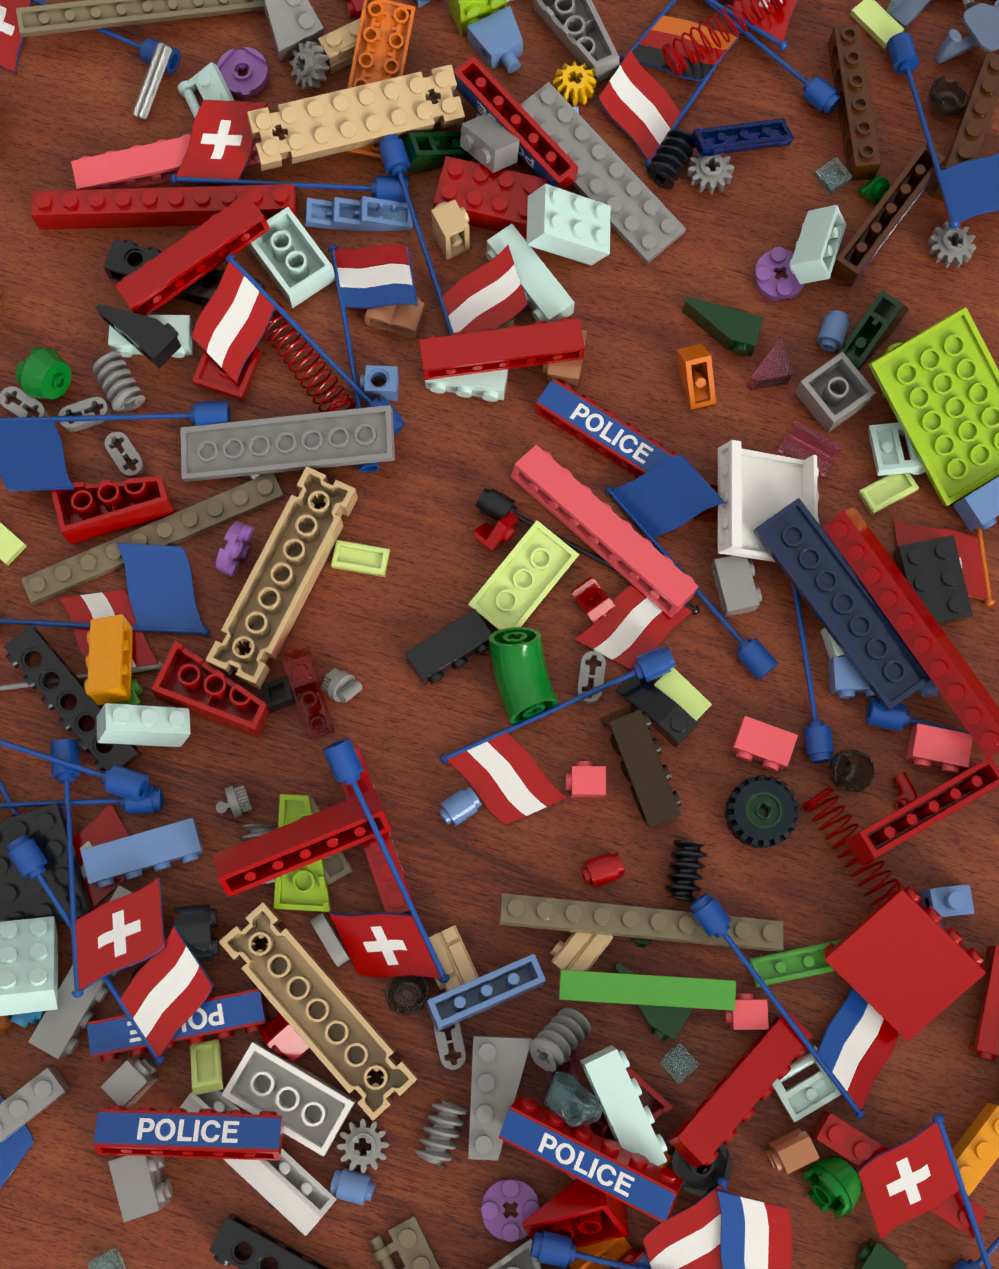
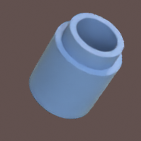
(833, 331)
(459, 806)
(352, 1186)

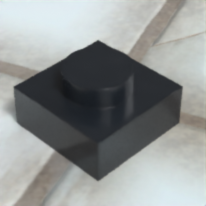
(278, 694)

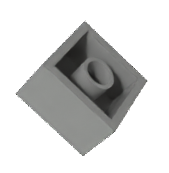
(835, 392)
(140, 1185)

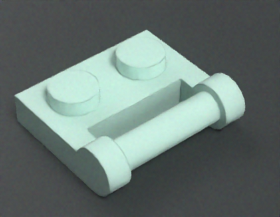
(210, 85)
(888, 450)
(807, 1094)

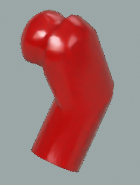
(906, 791)

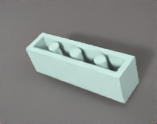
(539, 285)
(621, 1105)

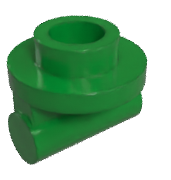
(875, 189)

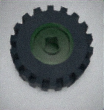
(762, 811)

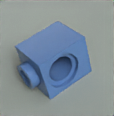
(387, 373)

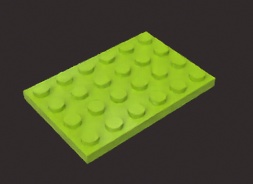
(946, 403)

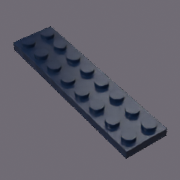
(842, 603)

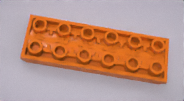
(380, 48)

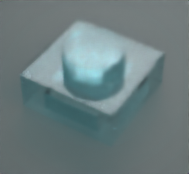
(833, 175)
(679, 1063)
(107, 1260)

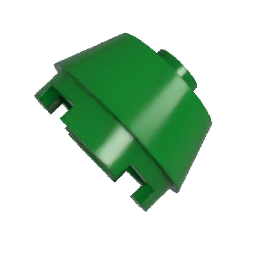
(43, 374)
(833, 1185)

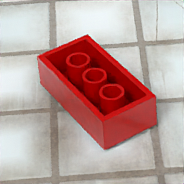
(488, 197)

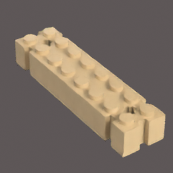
(355, 117)
(282, 578)
(318, 1010)

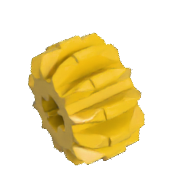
(575, 83)

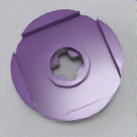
(247, 85)
(767, 285)
(235, 548)
(492, 1208)

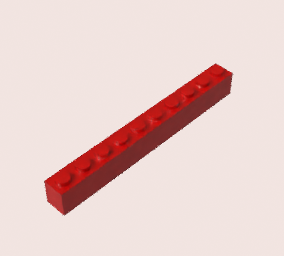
(151, 205)
(917, 628)

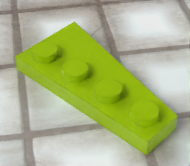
(306, 886)

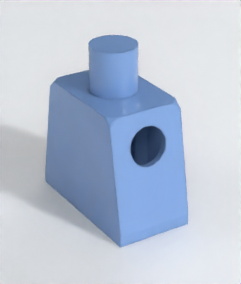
(497, 40)
(949, 900)

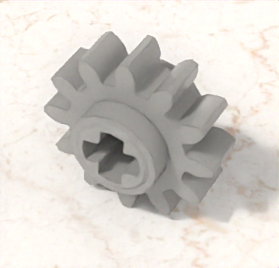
(309, 65)
(717, 177)
(957, 252)
(355, 1153)

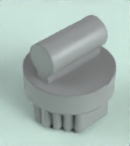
(341, 685)
(237, 800)

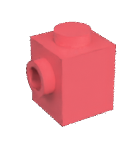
(586, 780)
(748, 1013)

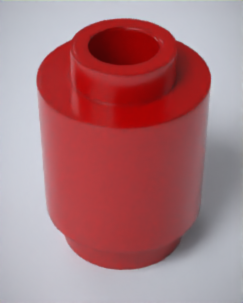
(602, 869)

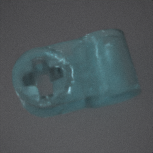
(572, 1100)

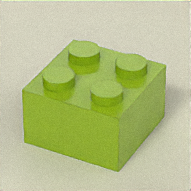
(469, 11)

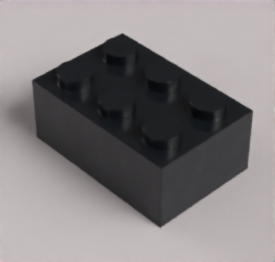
(936, 577)

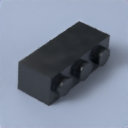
(449, 648)

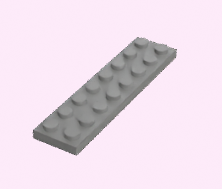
(605, 178)
(287, 443)

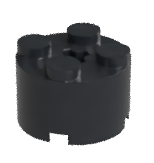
(196, 928)
(705, 1179)

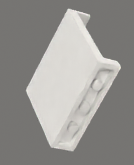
(756, 489)

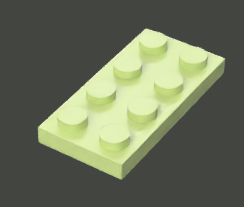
(523, 578)

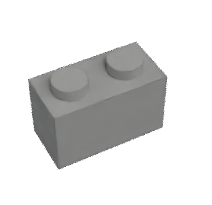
(489, 143)
(736, 585)
(131, 1081)

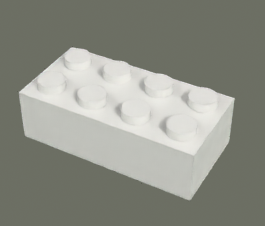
(309, 1105)

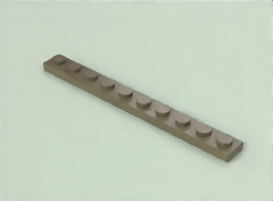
(116, 13)
(163, 532)
(634, 922)

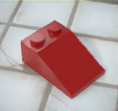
(581, 1214)

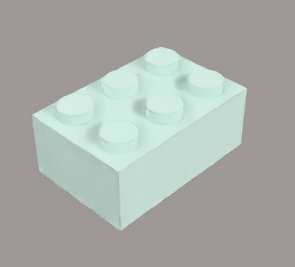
(568, 224)
(292, 258)
(28, 966)

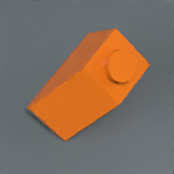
(697, 375)

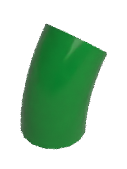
(521, 672)

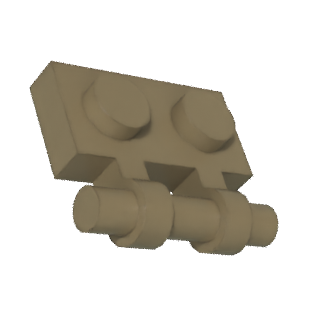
(411, 1245)

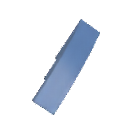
(357, 215)

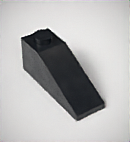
(145, 333)
(663, 712)

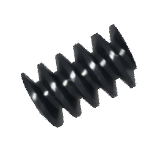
(671, 158)
(685, 870)

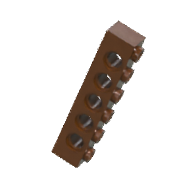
(855, 106)

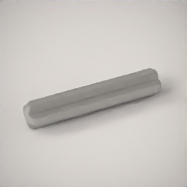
(152, 80)

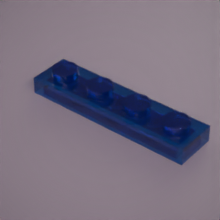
(742, 137)

